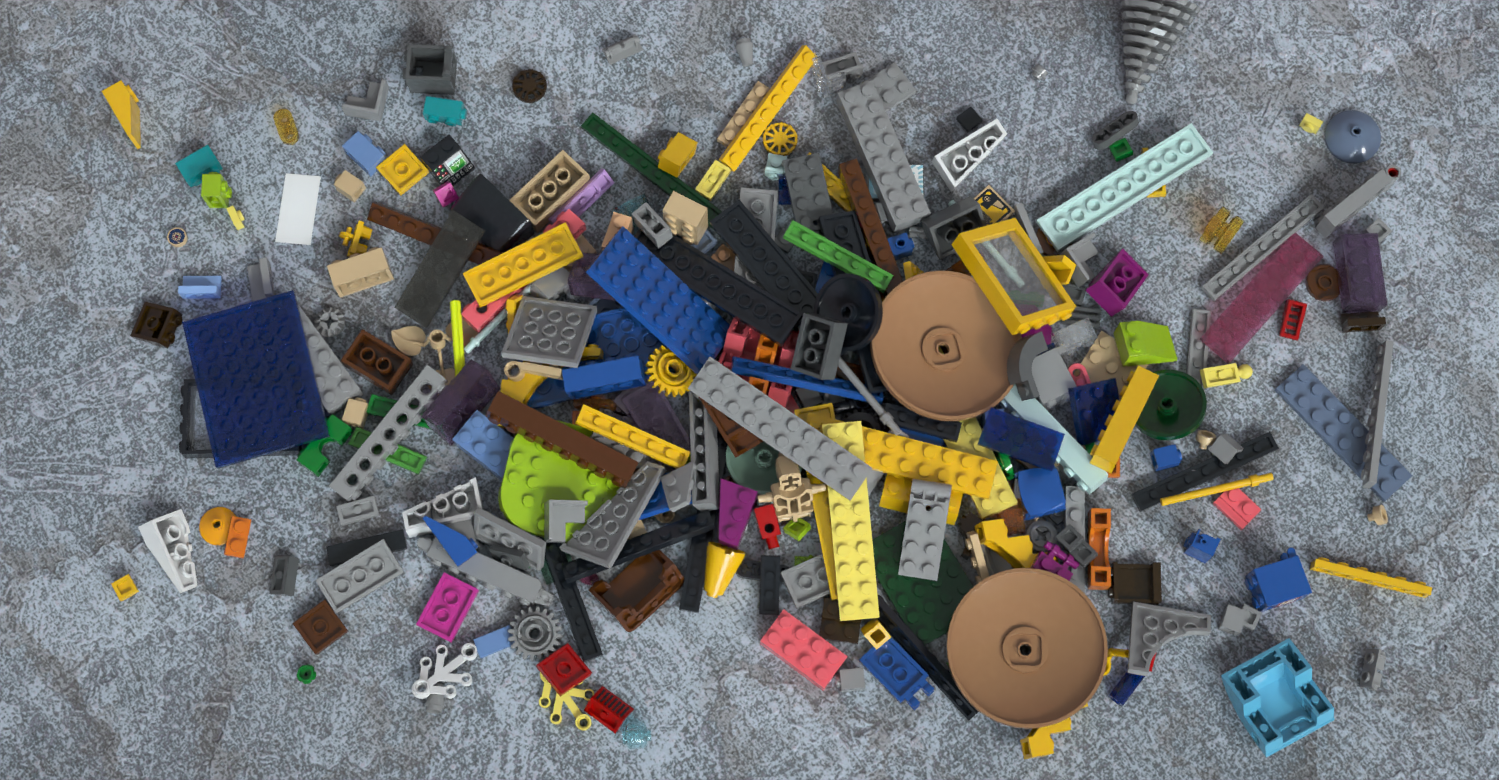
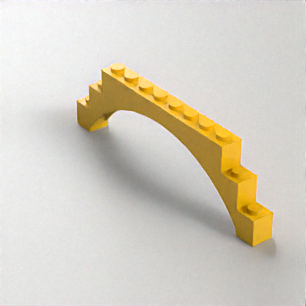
(1019, 554)

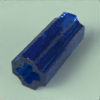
(1125, 688)

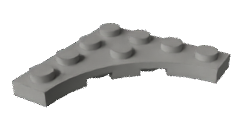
(1154, 627)

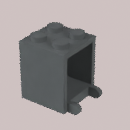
(438, 67)

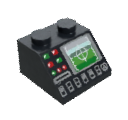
(447, 161)

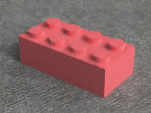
(803, 650)

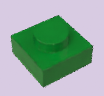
(1121, 150)

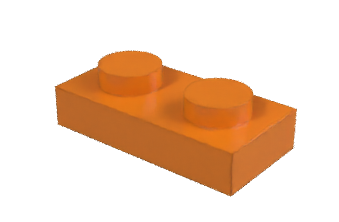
(237, 537)

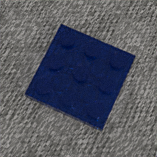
(1091, 408)

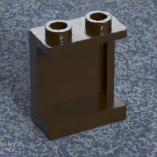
(1135, 583)

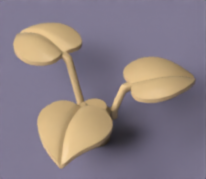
(411, 338)

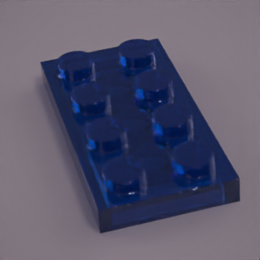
(1021, 439)

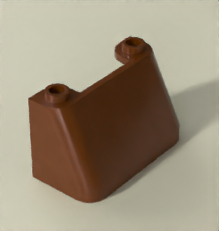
(639, 589)

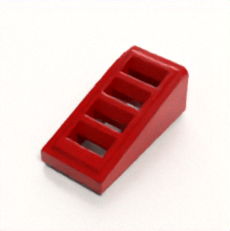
(1287, 310)

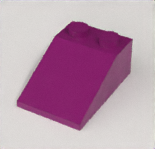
(1117, 283)

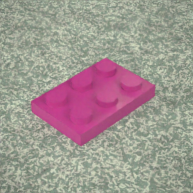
(447, 607)

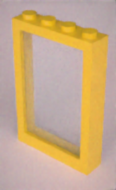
(1013, 276)

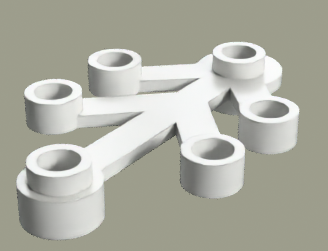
(443, 673)

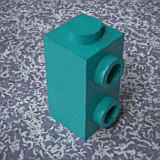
(444, 111)

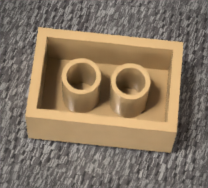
(686, 218)
(360, 271)

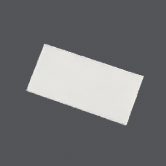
(298, 209)

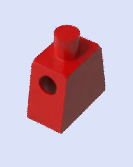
(763, 516)

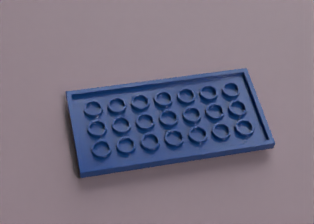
(659, 300)
(617, 335)

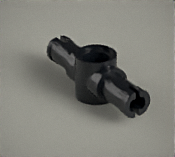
(850, 405)

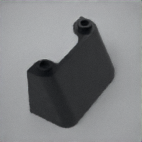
(493, 212)

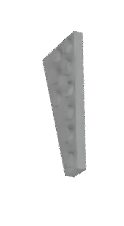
(613, 522)

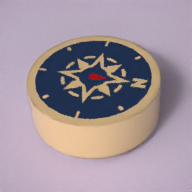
(177, 237)

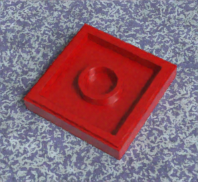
(564, 669)

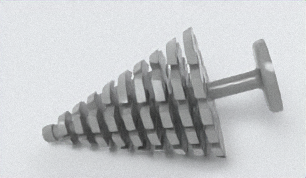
(1150, 31)

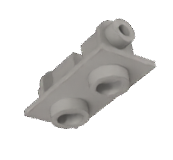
(622, 49)
(1373, 660)

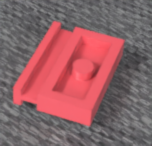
(1237, 507)

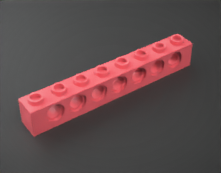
(480, 320)

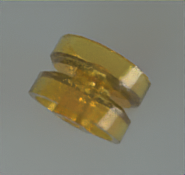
(1221, 229)

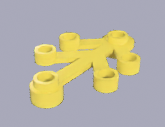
(568, 701)

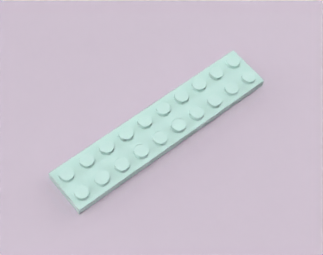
(1124, 187)

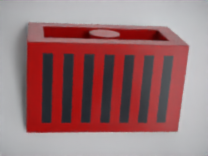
(608, 709)

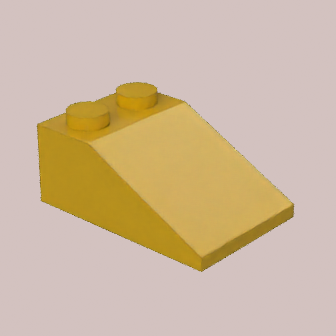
(124, 105)

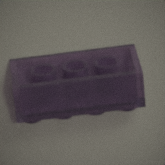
(459, 400)

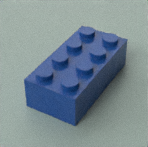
(604, 377)

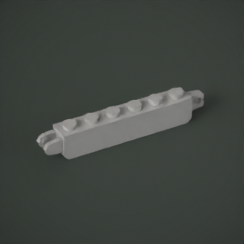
(491, 574)

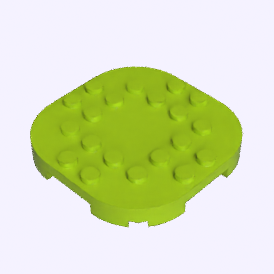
(542, 475)

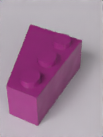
(735, 511)

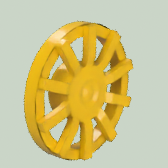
(780, 139)

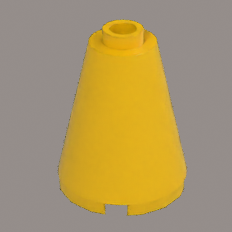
(720, 568)

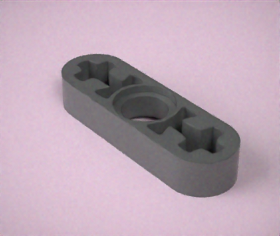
(1105, 138)

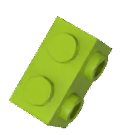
(215, 190)

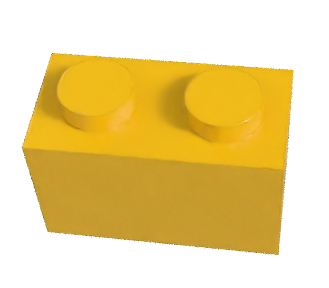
(677, 154)

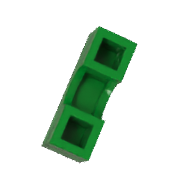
(312, 457)

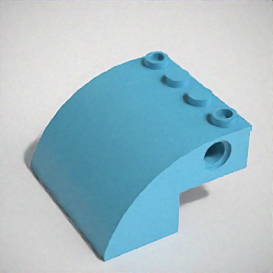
(1277, 697)

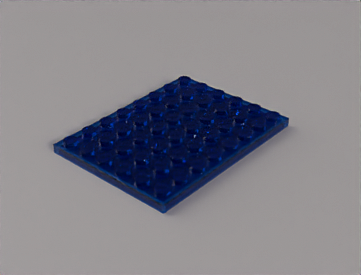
(255, 379)

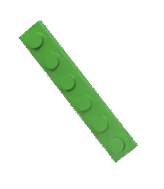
(836, 255)

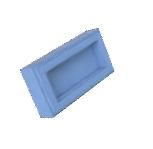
(493, 642)

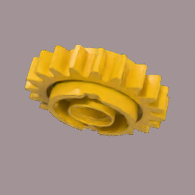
(663, 377)

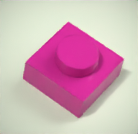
(445, 194)

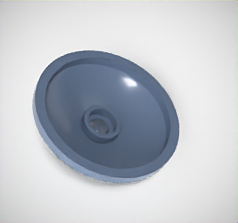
(1345, 143)

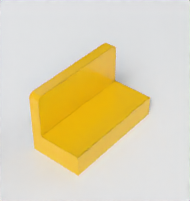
(1061, 267)

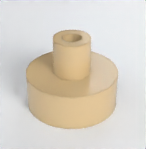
(1205, 438)
(1378, 515)

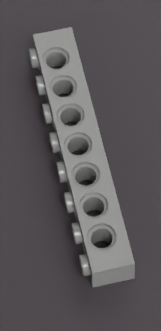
(378, 436)

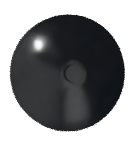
(855, 302)

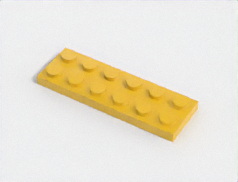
(522, 264)

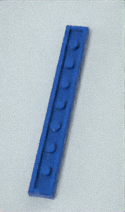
(793, 378)

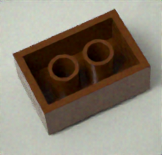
(377, 362)

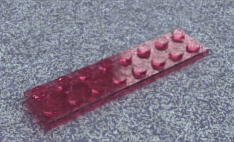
(1261, 298)

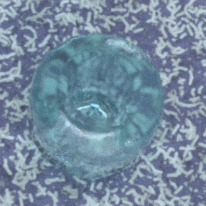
(636, 735)

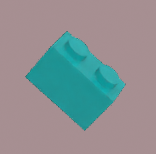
(198, 163)

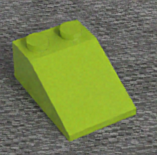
(1144, 343)

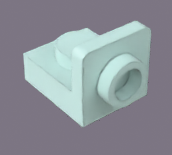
(774, 166)

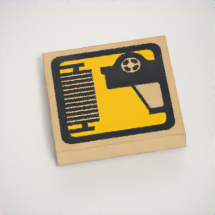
(993, 206)

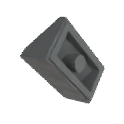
(284, 575)

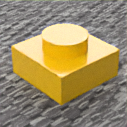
(125, 587)

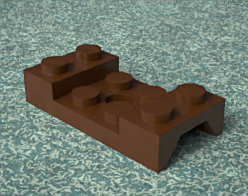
(736, 436)

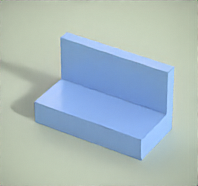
(200, 287)

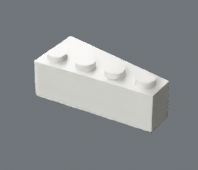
(964, 156)
(445, 508)

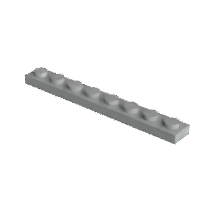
(1262, 247)
(1376, 419)

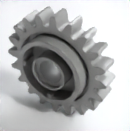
(530, 622)

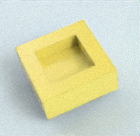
(1310, 123)
(236, 217)

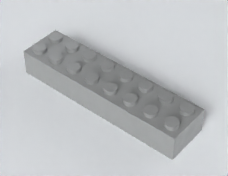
(882, 156)

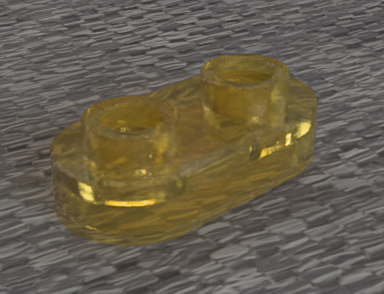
(286, 128)

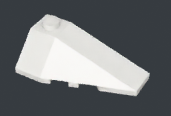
(170, 545)

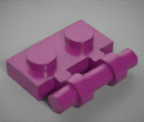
(1047, 563)

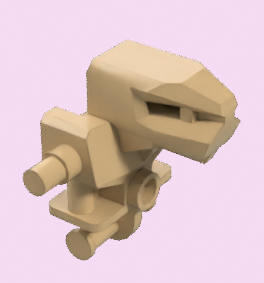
(792, 494)

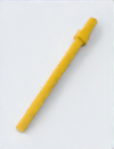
(1252, 480)

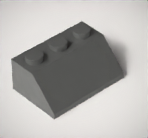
(947, 223)

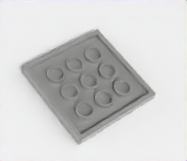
(549, 332)

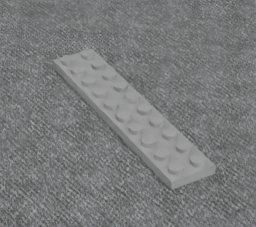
(780, 428)

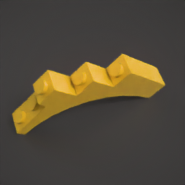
(526, 387)

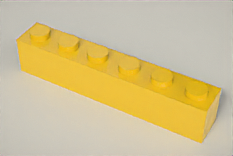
(1124, 419)

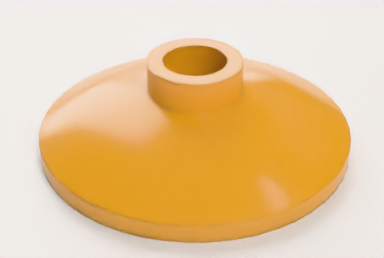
(214, 535)

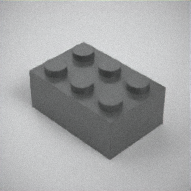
(819, 346)

